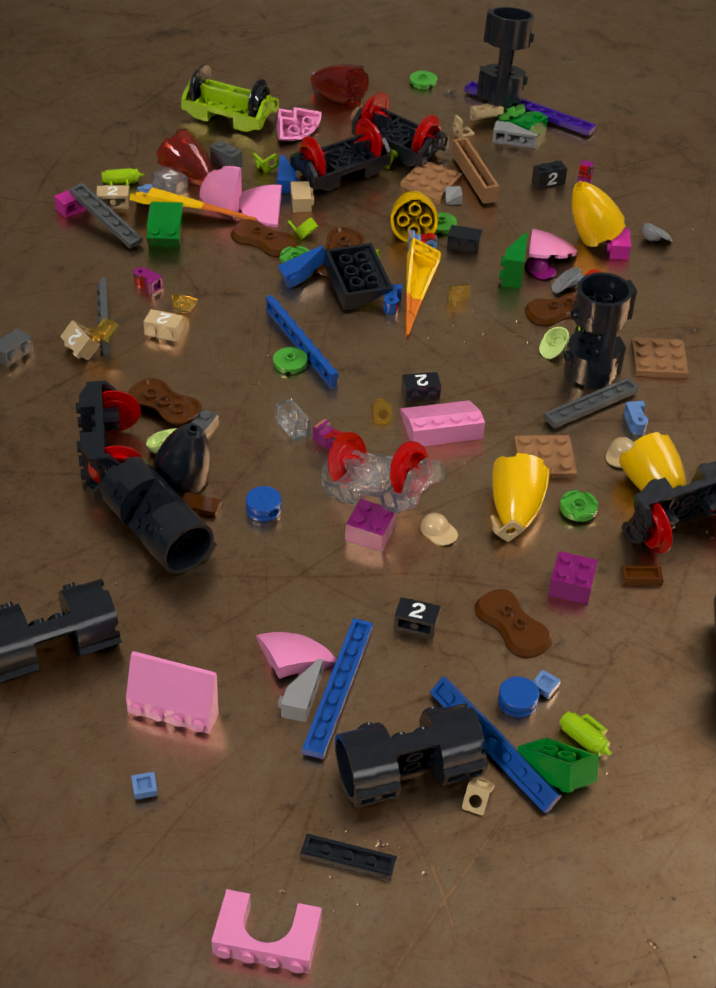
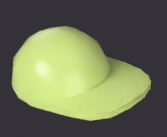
(554, 342)
(155, 441)

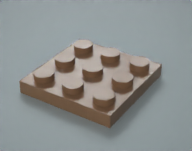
(431, 180)
(659, 357)
(553, 449)

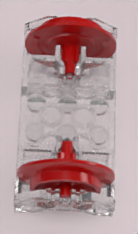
(396, 479)

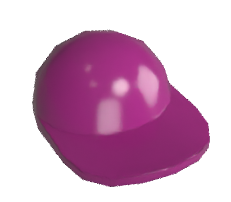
(539, 268)

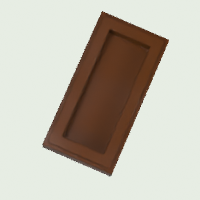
(203, 504)
(642, 575)

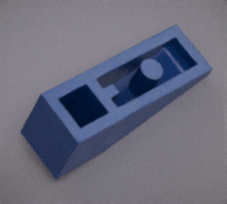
(286, 175)
(301, 267)

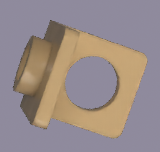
(458, 128)
(501, 530)
(480, 787)

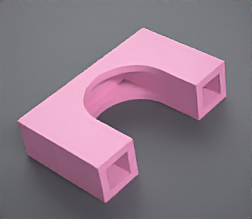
(291, 952)

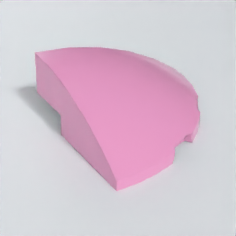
(296, 123)
(223, 188)
(262, 203)
(547, 244)
(293, 652)

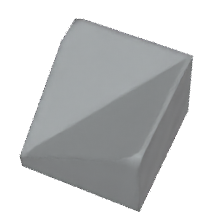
(453, 195)

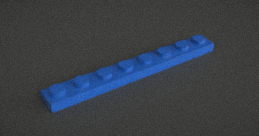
(302, 342)
(337, 689)
(502, 750)

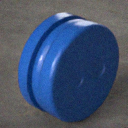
(263, 503)
(518, 697)

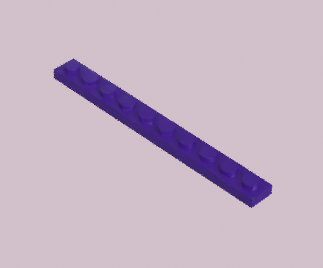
(554, 116)

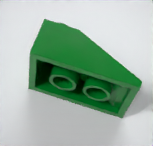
(532, 121)
(164, 224)
(513, 263)
(561, 763)

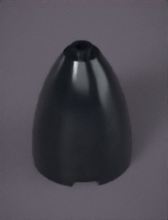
(184, 459)

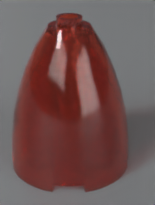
(342, 84)
(186, 156)

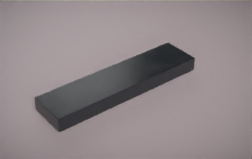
(348, 856)

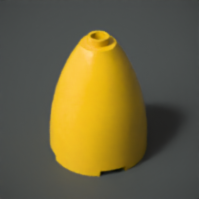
(415, 212)
(595, 214)
(653, 458)
(519, 488)

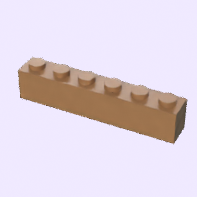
(475, 170)

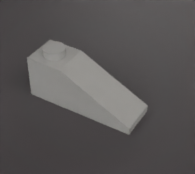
(514, 135)
(301, 693)

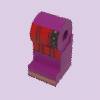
(586, 171)
(148, 279)
(324, 433)

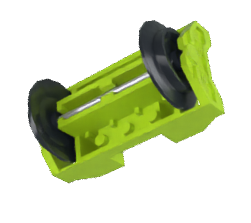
(212, 97)

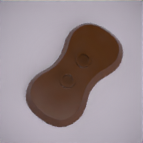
(256, 234)
(338, 238)
(550, 310)
(158, 396)
(521, 633)

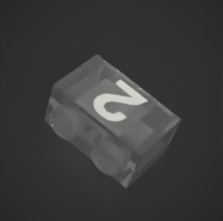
(169, 180)
(293, 420)

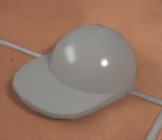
(654, 233)
(567, 279)

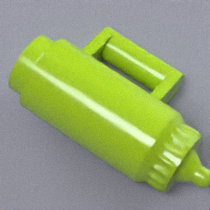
(121, 176)
(586, 732)

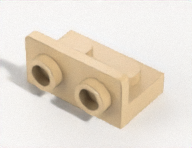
(485, 111)

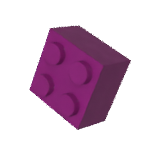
(370, 525)
(572, 577)

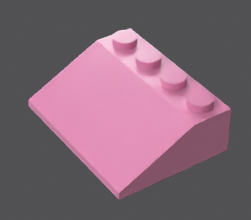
(443, 423)
(172, 692)

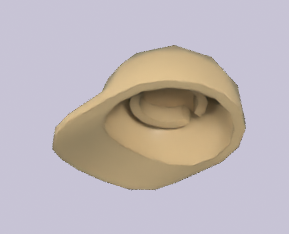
(616, 448)
(438, 530)

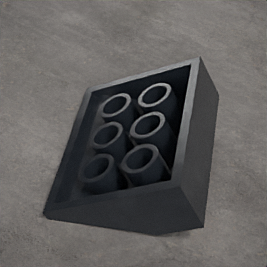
(356, 274)

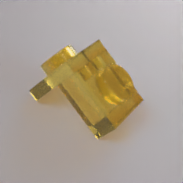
(104, 330)

